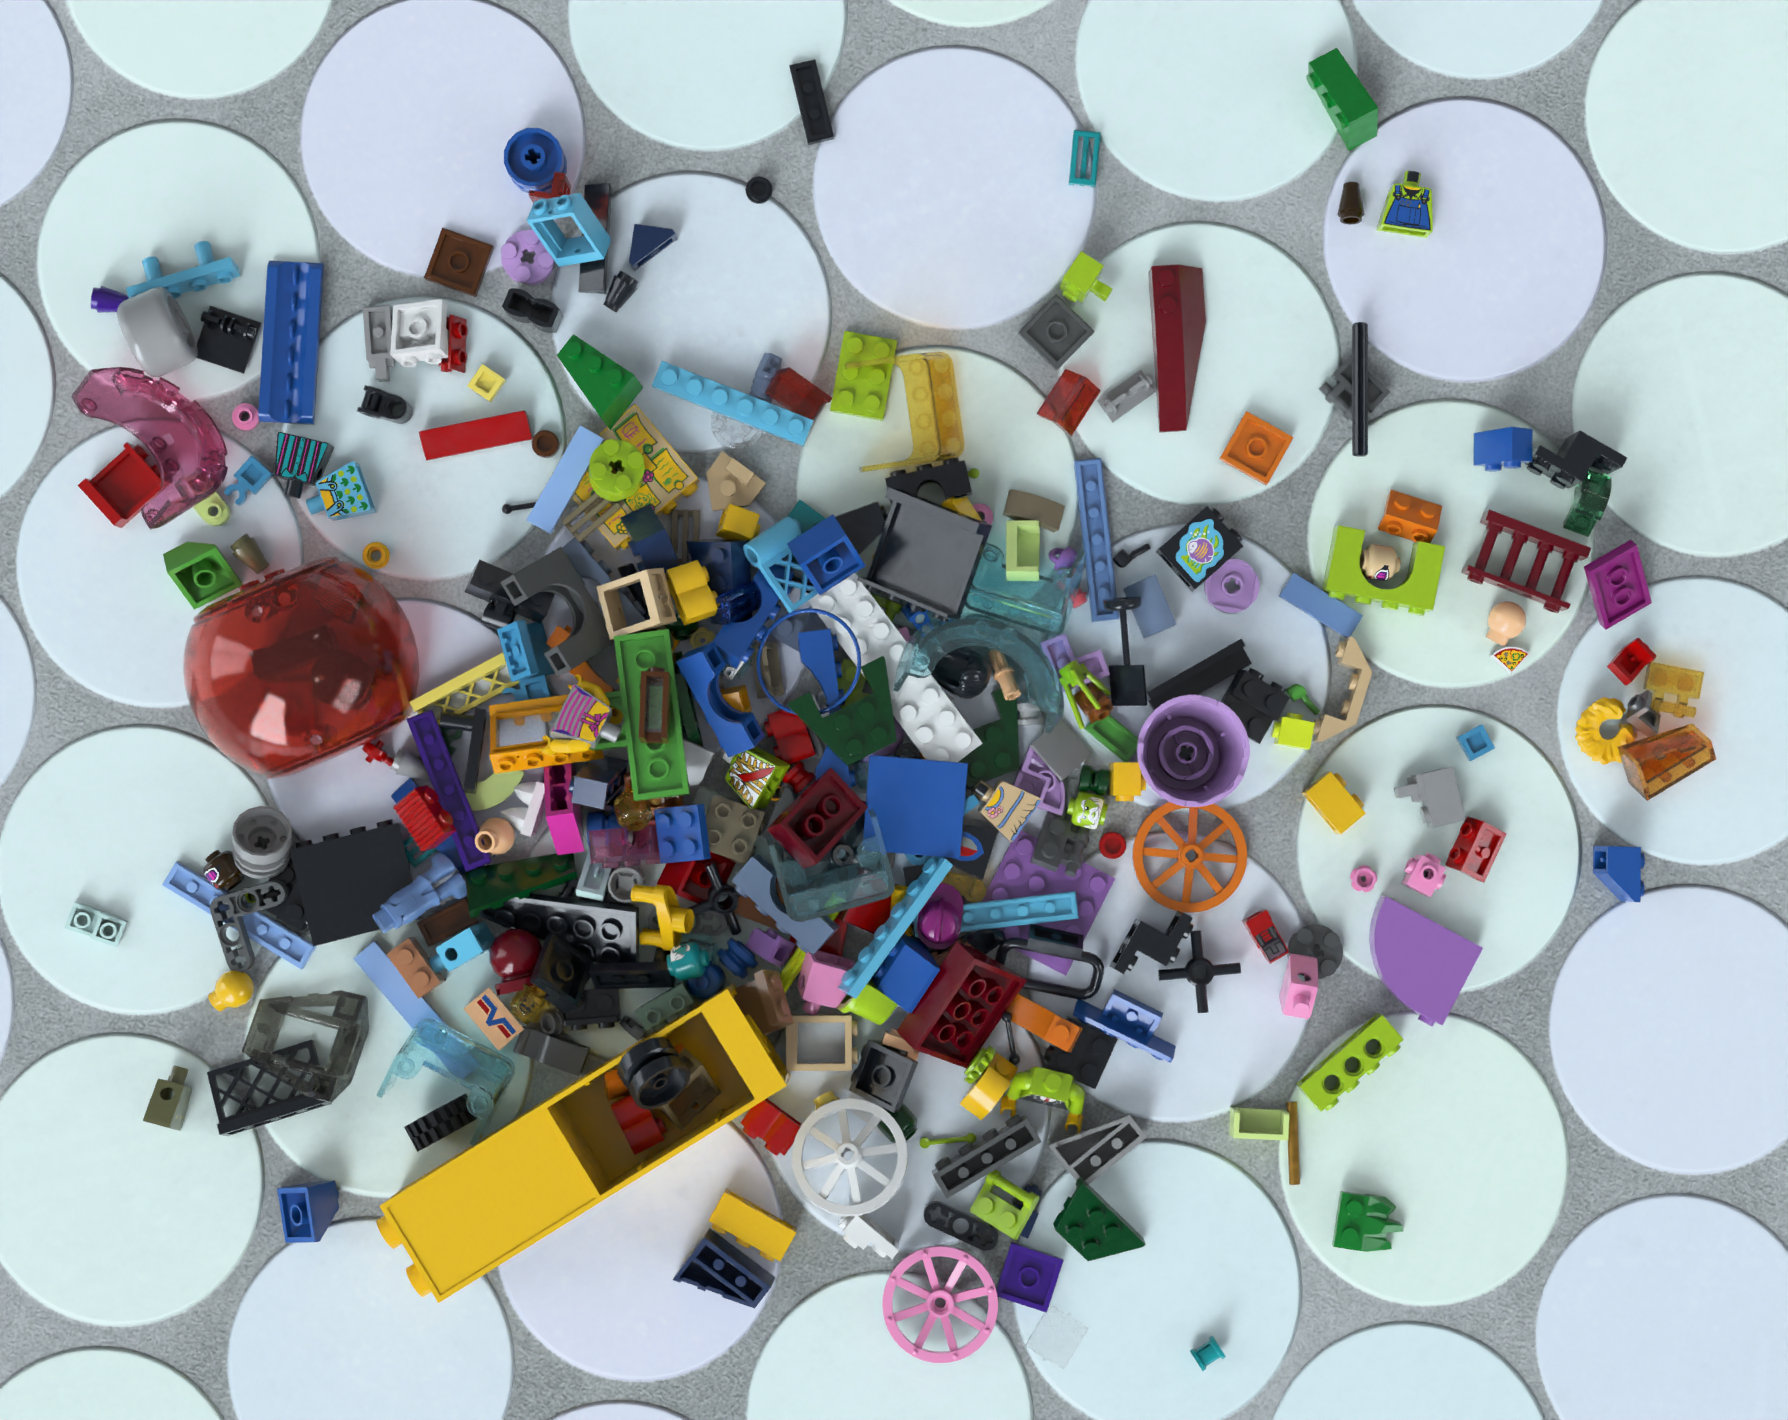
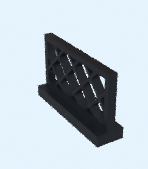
(267, 1112)

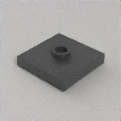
(1056, 332)

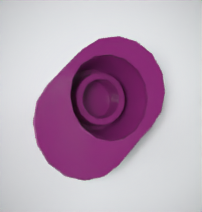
(941, 918)

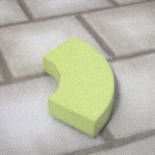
(494, 790)

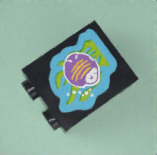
(1200, 548)

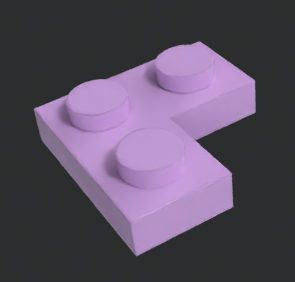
(1061, 654)

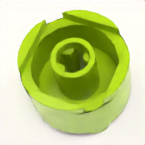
(623, 483)

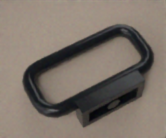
(1057, 944)

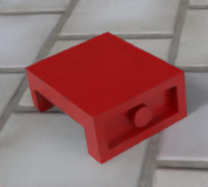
(124, 485)

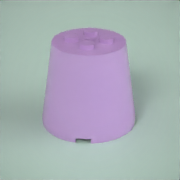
(1216, 744)

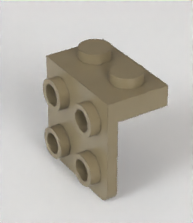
(733, 829)

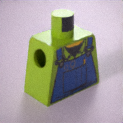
(1407, 208)

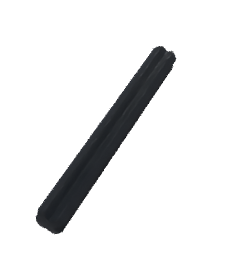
(1359, 389)

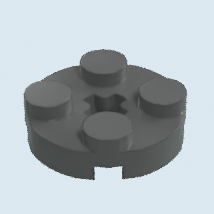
(1328, 942)

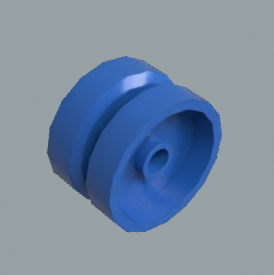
(527, 147)

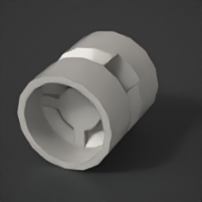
(623, 880)

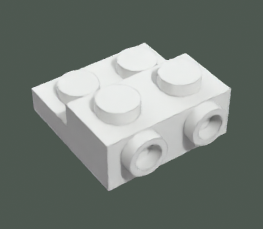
(420, 332)
(862, 1230)

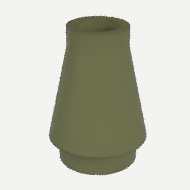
(249, 553)

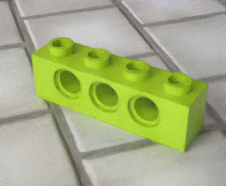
(1334, 1064)

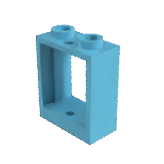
(566, 251)

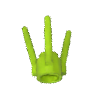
(1074, 674)

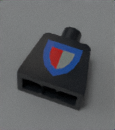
(975, 850)

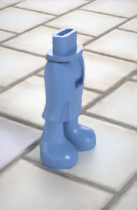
(420, 896)

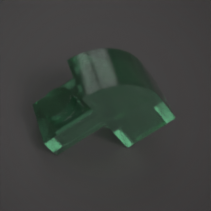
(1589, 503)

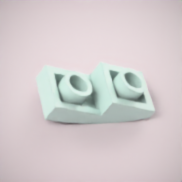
(95, 924)

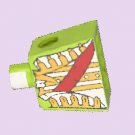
(755, 776)

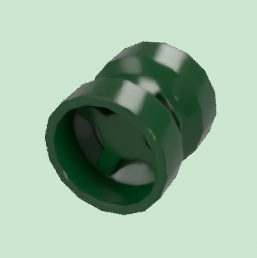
(1100, 780)

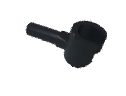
(1122, 558)

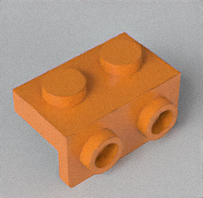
(1410, 517)

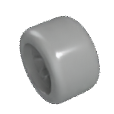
(157, 332)

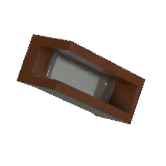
(654, 705)

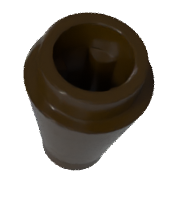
(1351, 204)

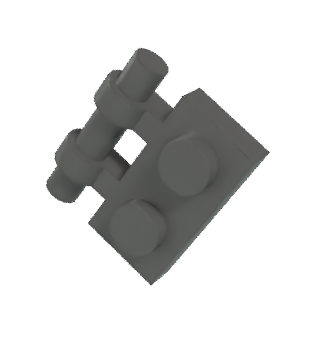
(1343, 376)
(1051, 843)

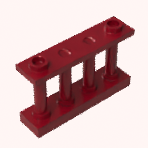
(1546, 543)

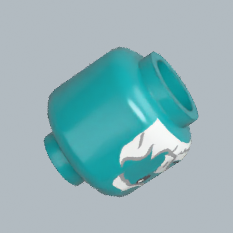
(687, 961)

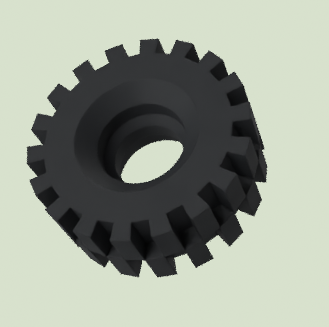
(440, 1123)

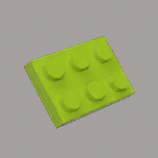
(863, 390)

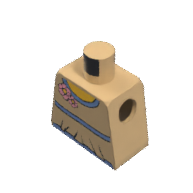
(1006, 806)

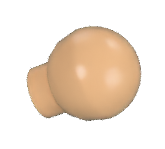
(1505, 622)
(497, 836)

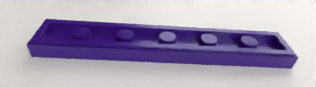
(448, 787)

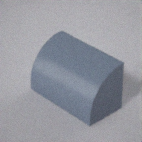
(1154, 612)

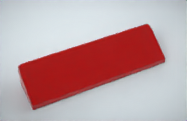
(475, 435)

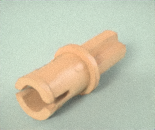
(1004, 675)

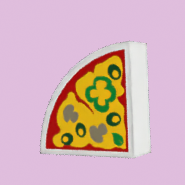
(1510, 657)

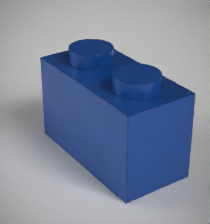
(1503, 448)

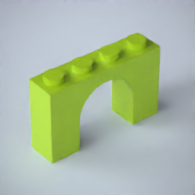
(1345, 577)

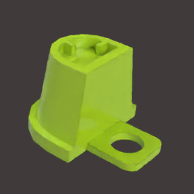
(869, 1004)

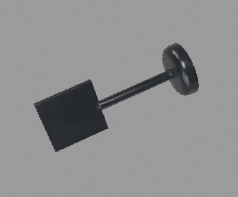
(1126, 680)

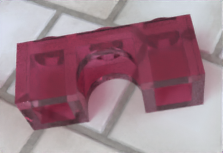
(613, 846)

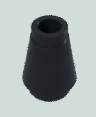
(620, 291)

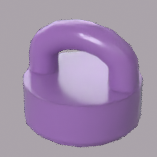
(1066, 557)

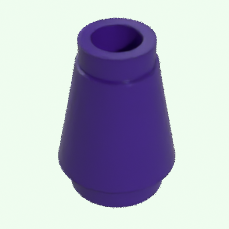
(106, 299)

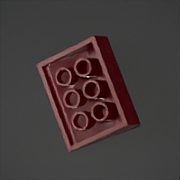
(961, 1006)

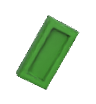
(1114, 737)

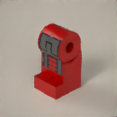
(1266, 935)

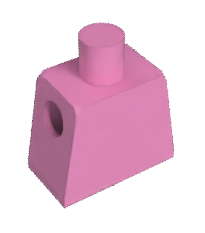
(820, 980)
(1298, 996)

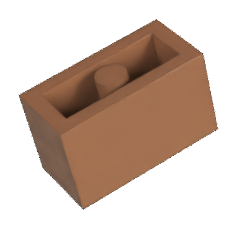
(415, 967)

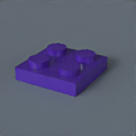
(1028, 1277)

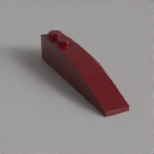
(1177, 336)

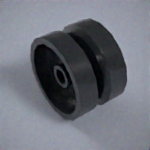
(653, 1073)

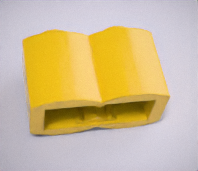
(691, 592)

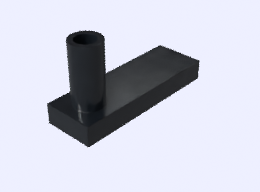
(473, 724)
(633, 974)

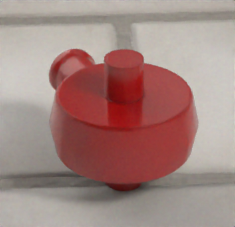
(376, 752)

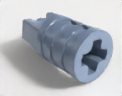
(763, 376)

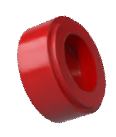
(1112, 845)

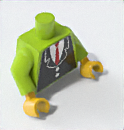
(1046, 1088)

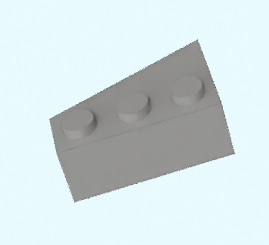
(1097, 1148)

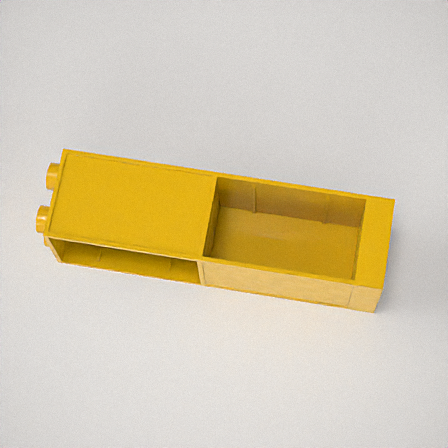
(566, 1156)

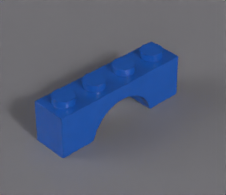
(736, 638)
(734, 729)

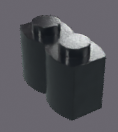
(526, 309)

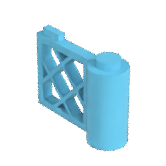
(769, 549)

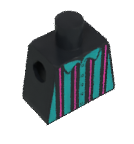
(300, 461)

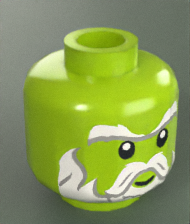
(1087, 810)

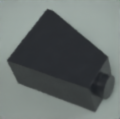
(863, 524)

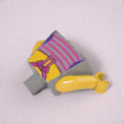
(582, 720)

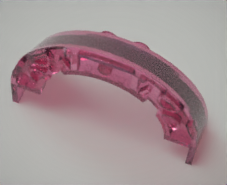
(169, 425)

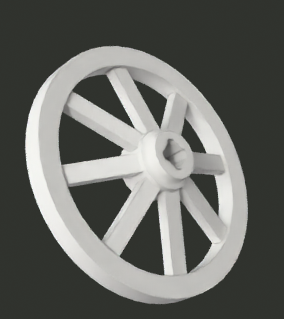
(808, 1127)

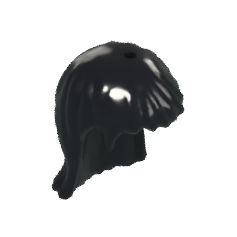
(963, 673)

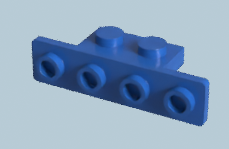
(1128, 1021)

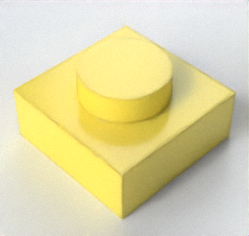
(486, 383)

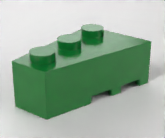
(1344, 98)
(601, 380)

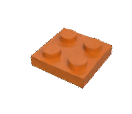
(1256, 448)

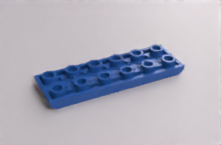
(290, 342)

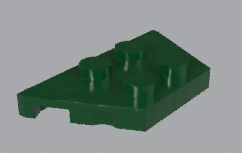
(687, 708)
(1094, 1225)

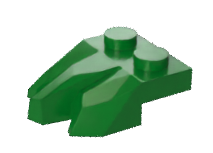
(1364, 1222)

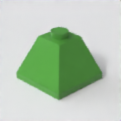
(200, 572)

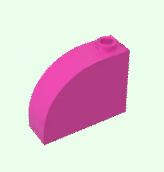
(562, 816)

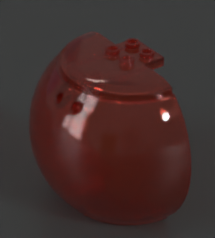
(318, 660)

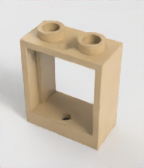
(654, 586)
(851, 1053)

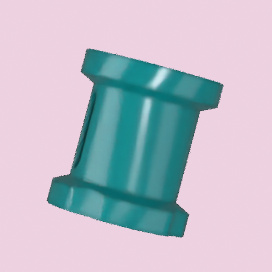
(1207, 1353)

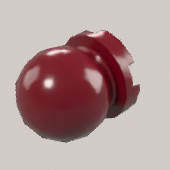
(514, 959)

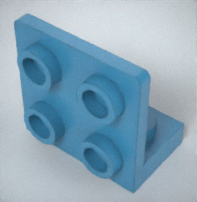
(525, 650)

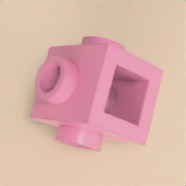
(1414, 874)

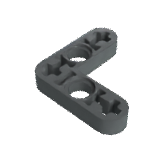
(237, 910)

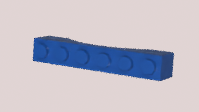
(818, 656)

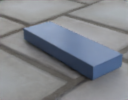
(1320, 606)

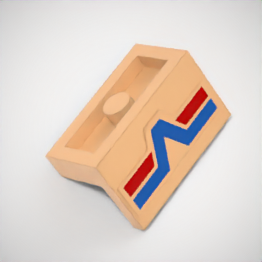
(493, 1019)

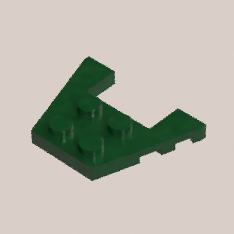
(859, 726)
(1000, 744)

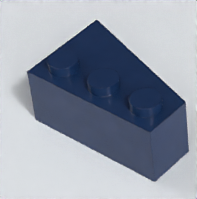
(725, 1270)

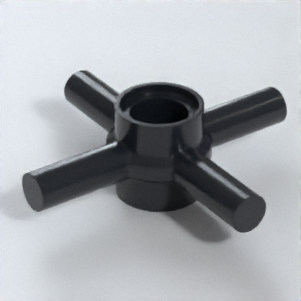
(717, 890)
(1211, 971)

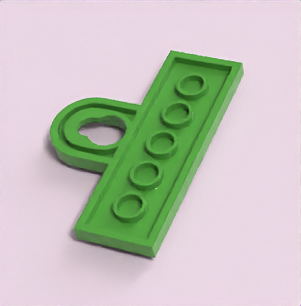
(655, 768)

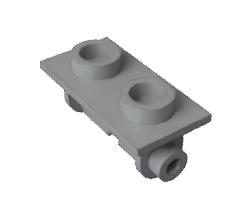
(1127, 395)

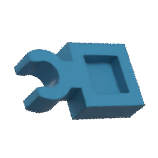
(251, 477)
(531, 689)

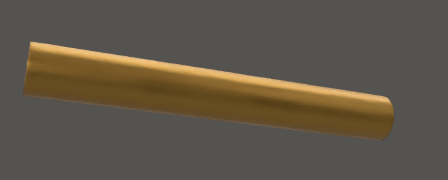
(1293, 1144)

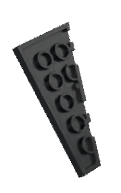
(594, 928)

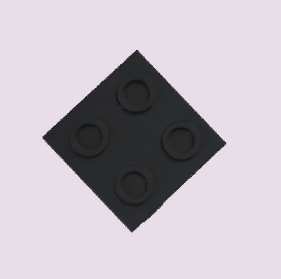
(227, 339)

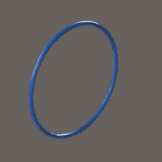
(808, 610)

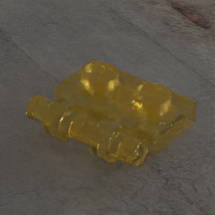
(1673, 681)

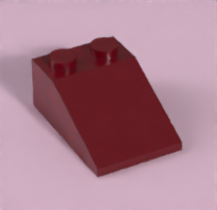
(817, 819)

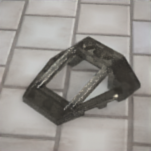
(350, 1020)

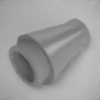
(409, 765)

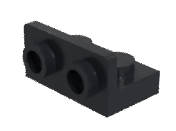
(597, 1007)

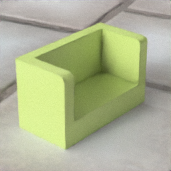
(1022, 550)
(1259, 1123)

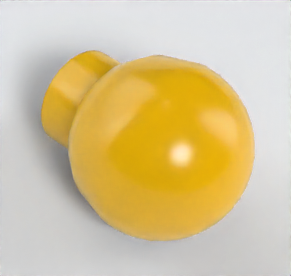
(231, 990)

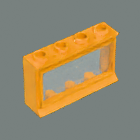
(518, 735)

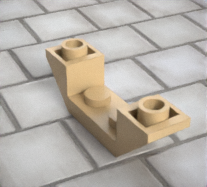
(1351, 657)

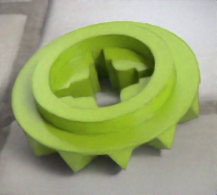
(979, 1064)

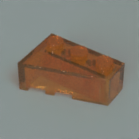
(1665, 759)

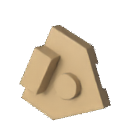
(732, 483)

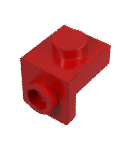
(1631, 661)

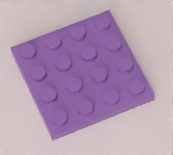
(1020, 878)

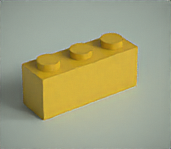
(752, 1226)

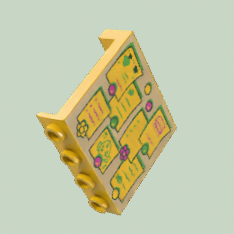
(664, 477)

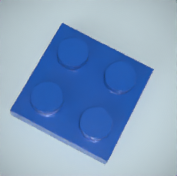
(682, 833)

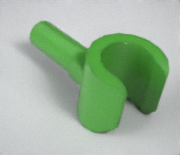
(1296, 692)

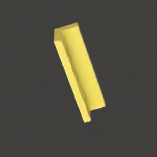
(461, 682)

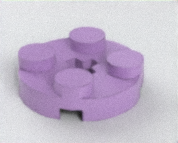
(523, 272)
(1242, 598)

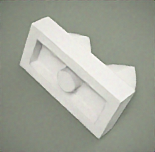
(527, 819)

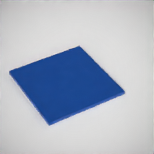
(917, 804)

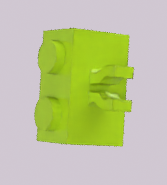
(1083, 278)

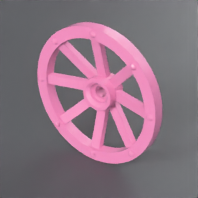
(985, 1328)

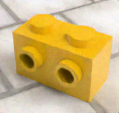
(1125, 781)

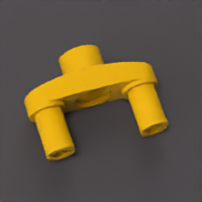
(671, 917)

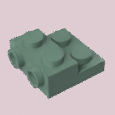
(656, 1011)

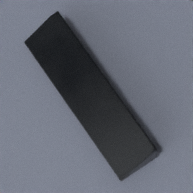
(594, 273)

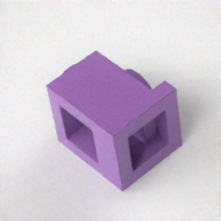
(770, 946)

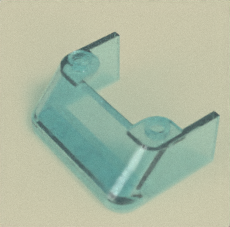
(1032, 604)
(838, 888)
(458, 1059)

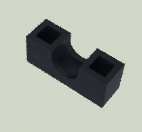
(950, 476)
(486, 585)

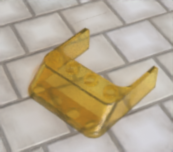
(930, 405)

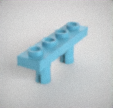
(193, 279)

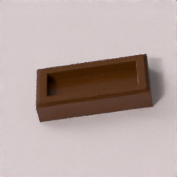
(446, 922)

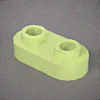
(205, 507)

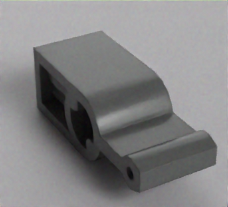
(552, 1050)

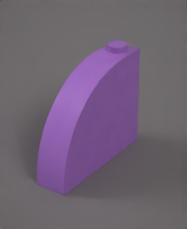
(1419, 959)

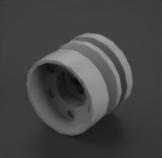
(262, 842)

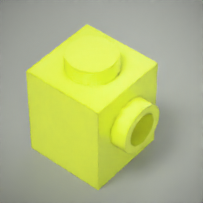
(1293, 731)

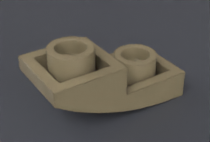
(1028, 506)

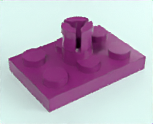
(1618, 584)

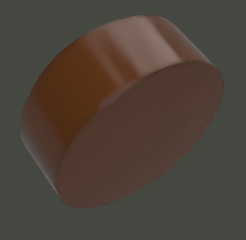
(545, 444)

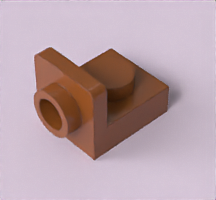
(1087, 706)

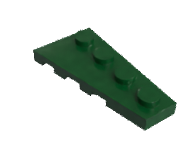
(500, 882)

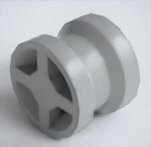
(1029, 715)

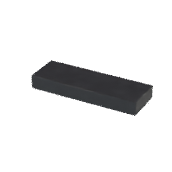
(811, 102)

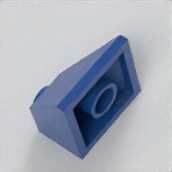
(307, 1210)

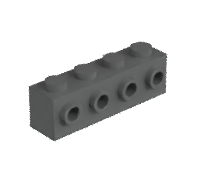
(986, 1156)

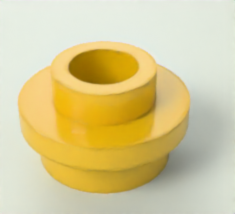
(368, 552)

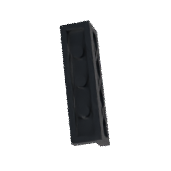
(1202, 675)

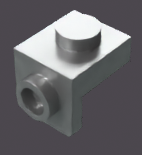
(1642, 715)

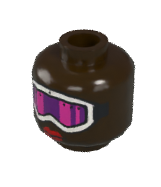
(222, 870)

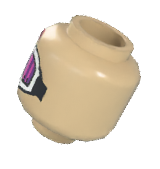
(1379, 562)

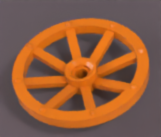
(1222, 894)

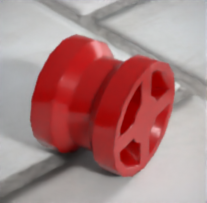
(798, 777)

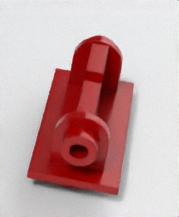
(457, 345)

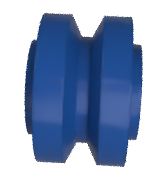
(737, 958)

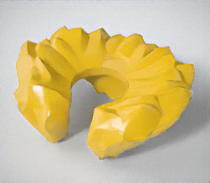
(1588, 731)

